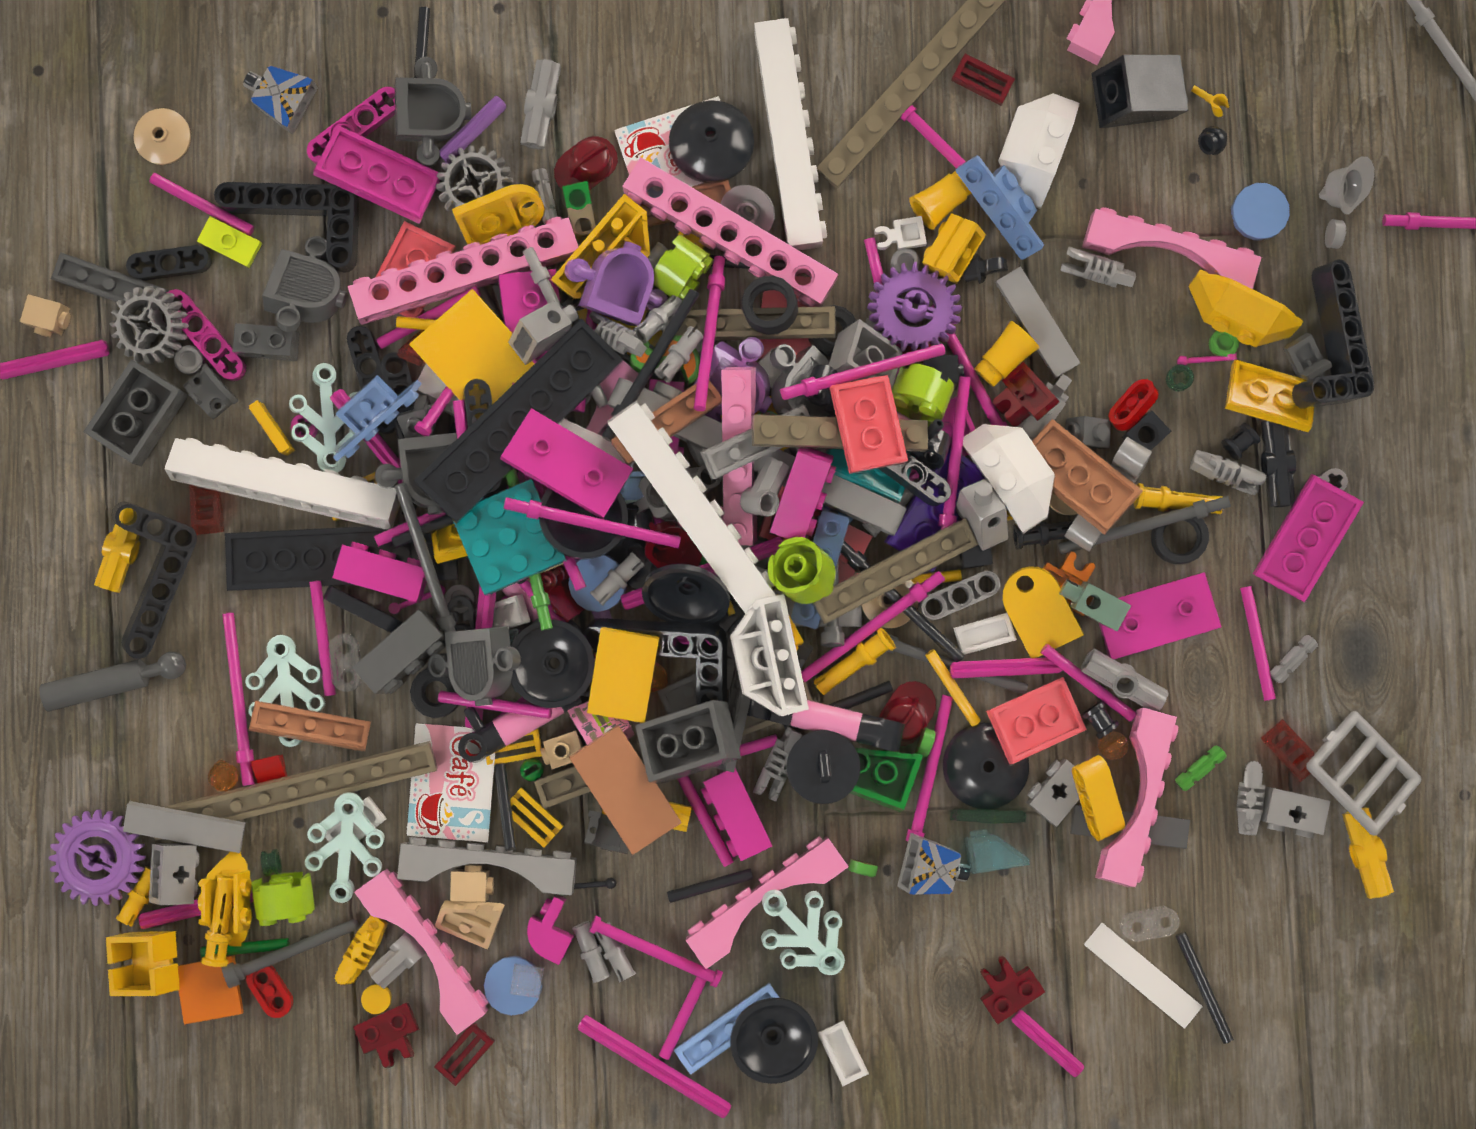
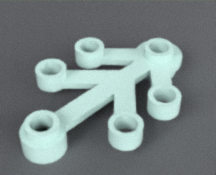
(327, 424)
(285, 683)
(345, 842)
(805, 935)

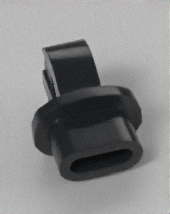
(980, 268)

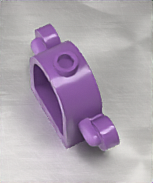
(618, 284)
(727, 356)

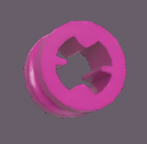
(297, 419)

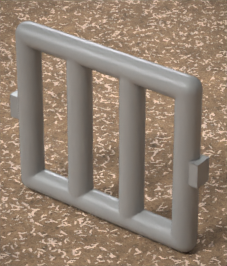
(1333, 785)

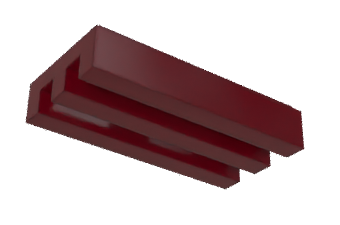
(978, 89)
(481, 1034)

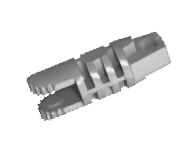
(1099, 269)
(617, 336)
(1228, 472)
(777, 764)
(1250, 799)

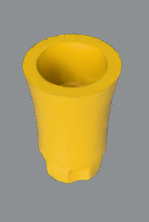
(939, 199)
(1006, 354)

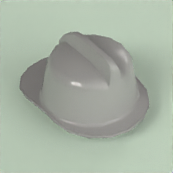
(1349, 185)

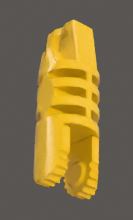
(361, 950)

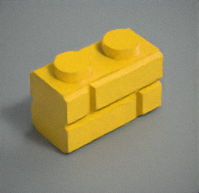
(953, 247)

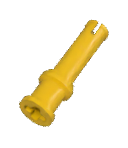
(1165, 498)
(865, 653)
(214, 935)

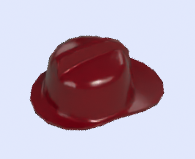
(588, 160)
(665, 555)
(912, 705)

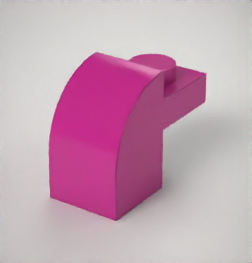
(544, 936)

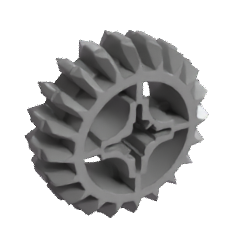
(484, 178)
(139, 345)

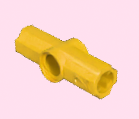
(119, 552)
(1369, 857)

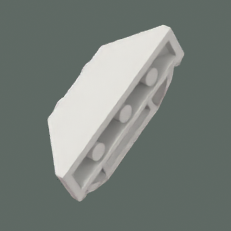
(1038, 142)
(1014, 470)
(769, 657)

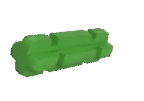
(1200, 768)

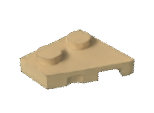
(470, 920)

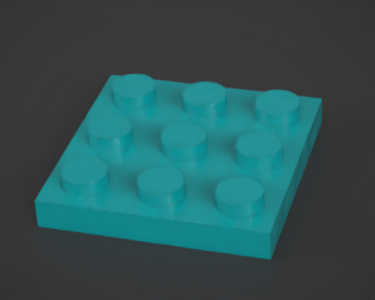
(506, 543)

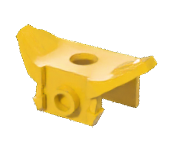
(241, 915)

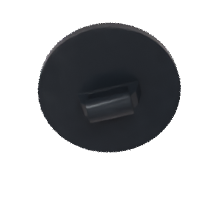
(823, 767)

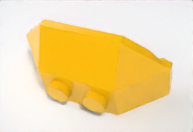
(622, 223)
(1241, 310)

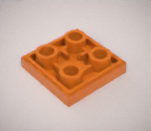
(206, 993)

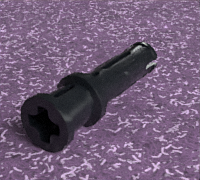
(1040, 534)

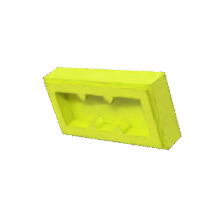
(229, 242)

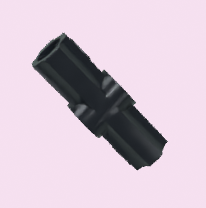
(1278, 464)

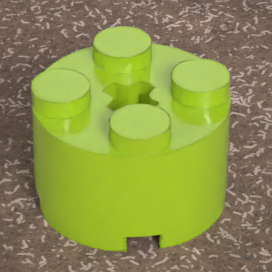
(681, 267)
(921, 393)
(802, 570)
(283, 897)

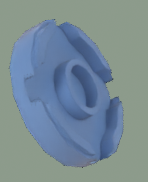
(1260, 211)
(593, 573)
(498, 987)

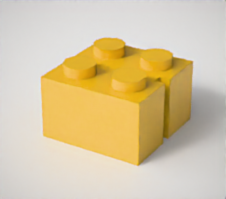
(152, 965)

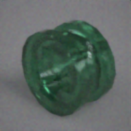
(1178, 369)
(271, 862)

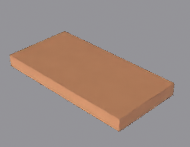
(1085, 478)
(623, 789)

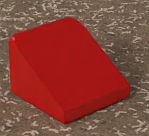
(269, 768)

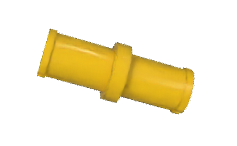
(136, 899)

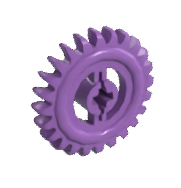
(921, 284)
(72, 844)

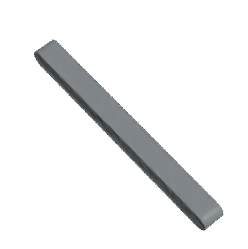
(840, 496)

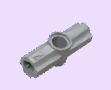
(540, 104)
(1110, 672)

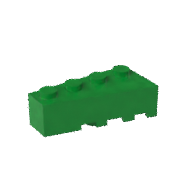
(886, 777)

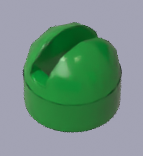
(528, 764)

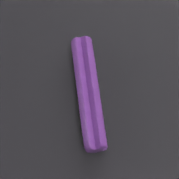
(473, 128)

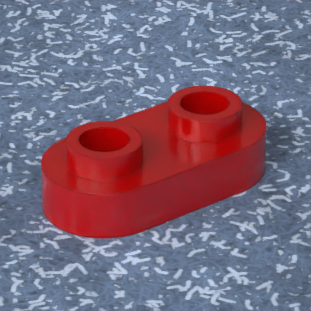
(1133, 404)
(267, 992)

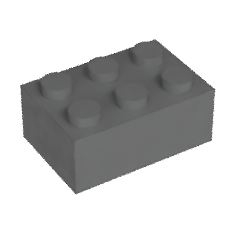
(135, 413)
(401, 653)
(688, 741)

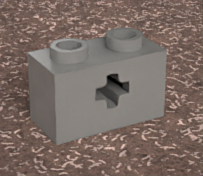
(1054, 808)
(1311, 811)
(171, 858)

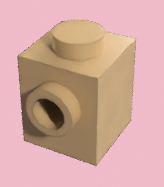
(45, 316)
(558, 749)
(471, 884)

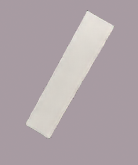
(1143, 975)

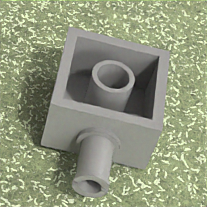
(861, 346)

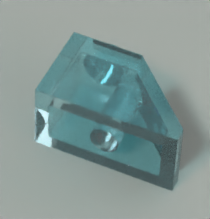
(991, 853)

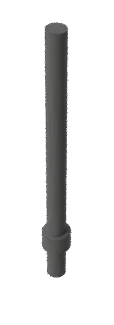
(1199, 509)
(445, 618)
(919, 653)

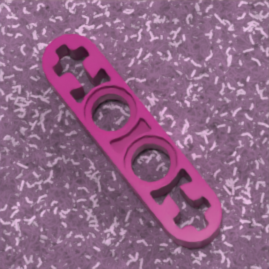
(351, 121)
(207, 333)

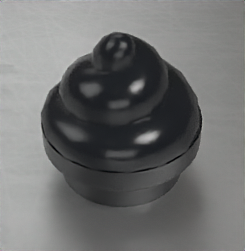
(1212, 140)

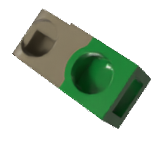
(579, 208)

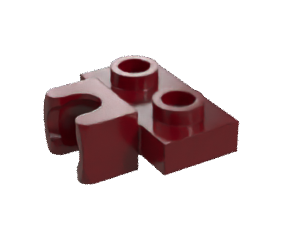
(1024, 395)
(1009, 990)
(388, 1033)

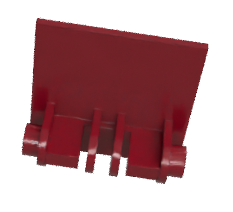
(556, 585)

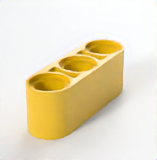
(1098, 798)

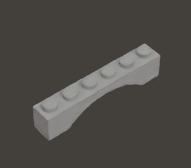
(547, 872)

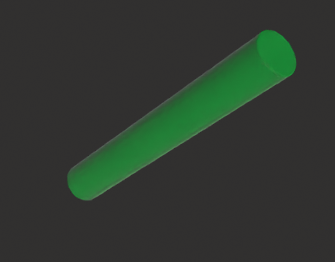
(252, 947)

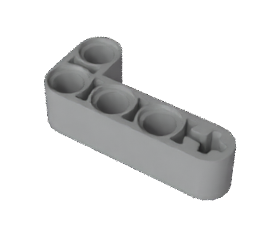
(1130, 462)

